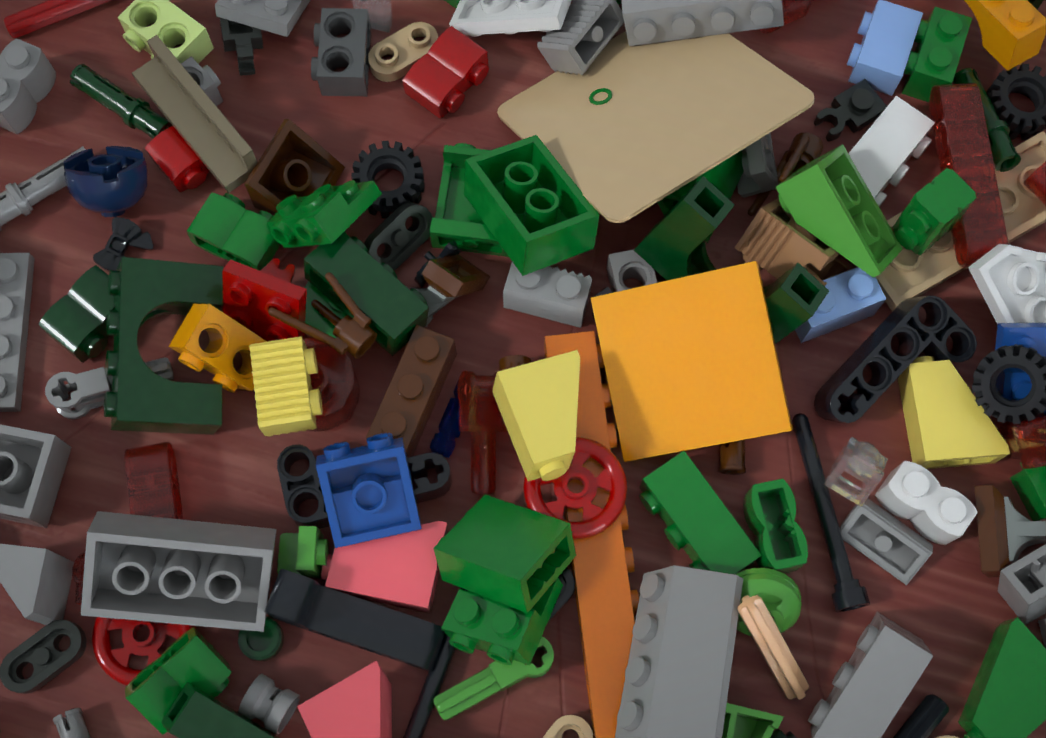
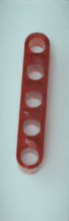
(966, 149)

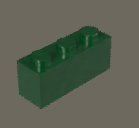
(371, 286)

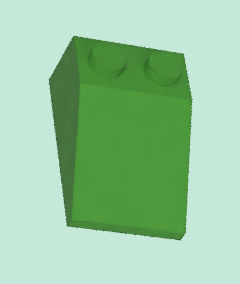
(839, 210)

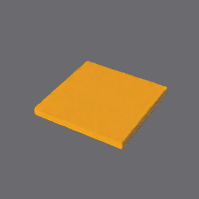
(691, 362)

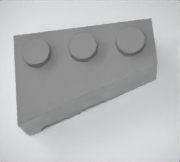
(871, 683)

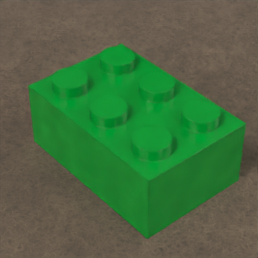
(530, 204)

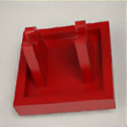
(252, 292)

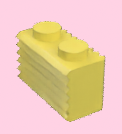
(284, 386)

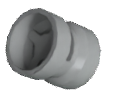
(269, 704)

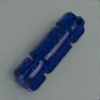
(443, 442)

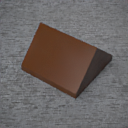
(290, 167)

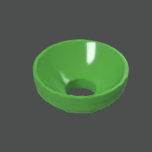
(778, 593)

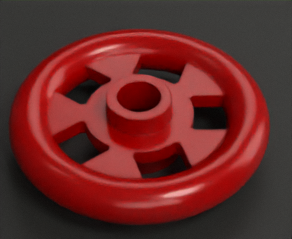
(610, 479)
(116, 662)

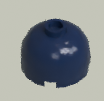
(107, 181)

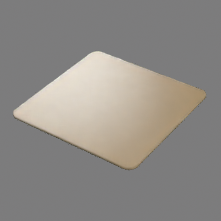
(668, 120)

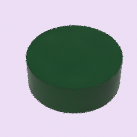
(262, 645)

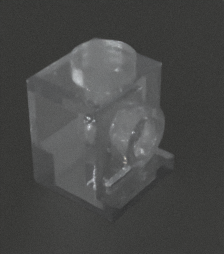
(862, 462)

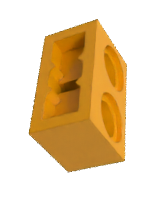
(225, 340)

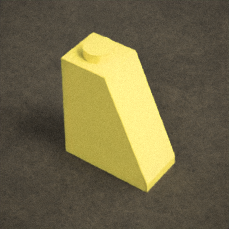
(541, 412)
(944, 418)

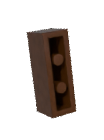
(415, 387)

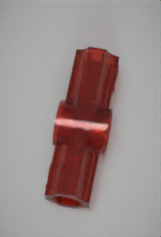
(1026, 441)

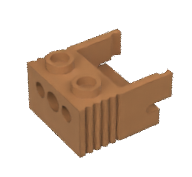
(781, 243)

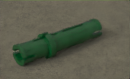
(135, 112)
(1003, 152)

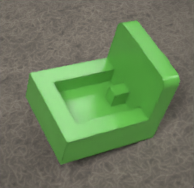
(303, 552)

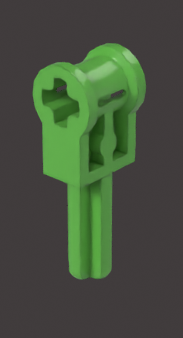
(489, 682)

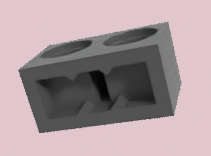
(345, 52)

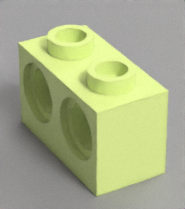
(170, 25)

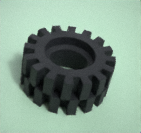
(1029, 84)
(396, 159)
(988, 394)

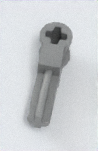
(90, 388)

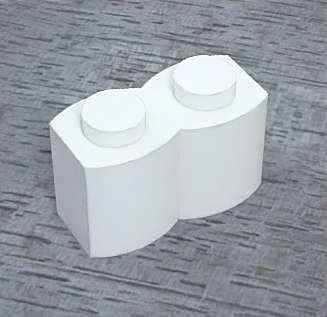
(933, 510)

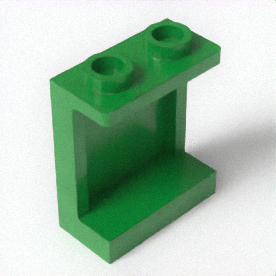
(454, 214)

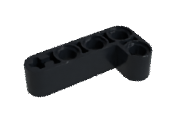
(886, 364)
(307, 486)
(354, 621)

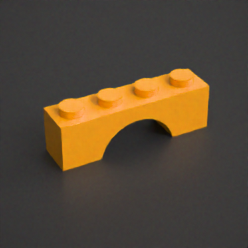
(1009, 29)

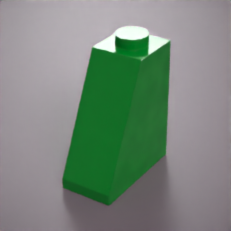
(1009, 687)

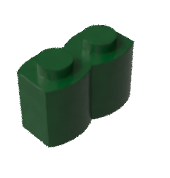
(80, 317)

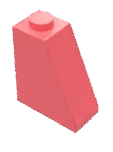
(389, 569)
(353, 707)

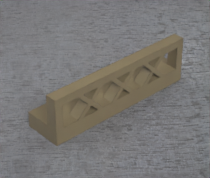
(195, 117)

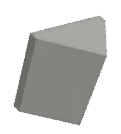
(36, 581)

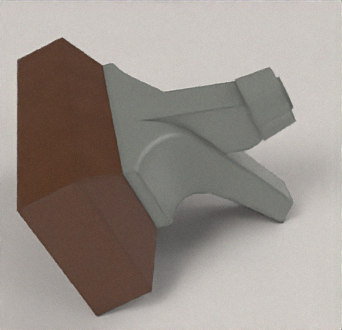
(448, 280)
(1003, 530)

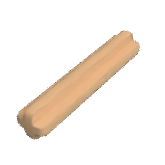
(773, 647)

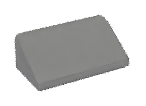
(886, 540)

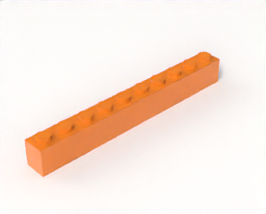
(601, 561)

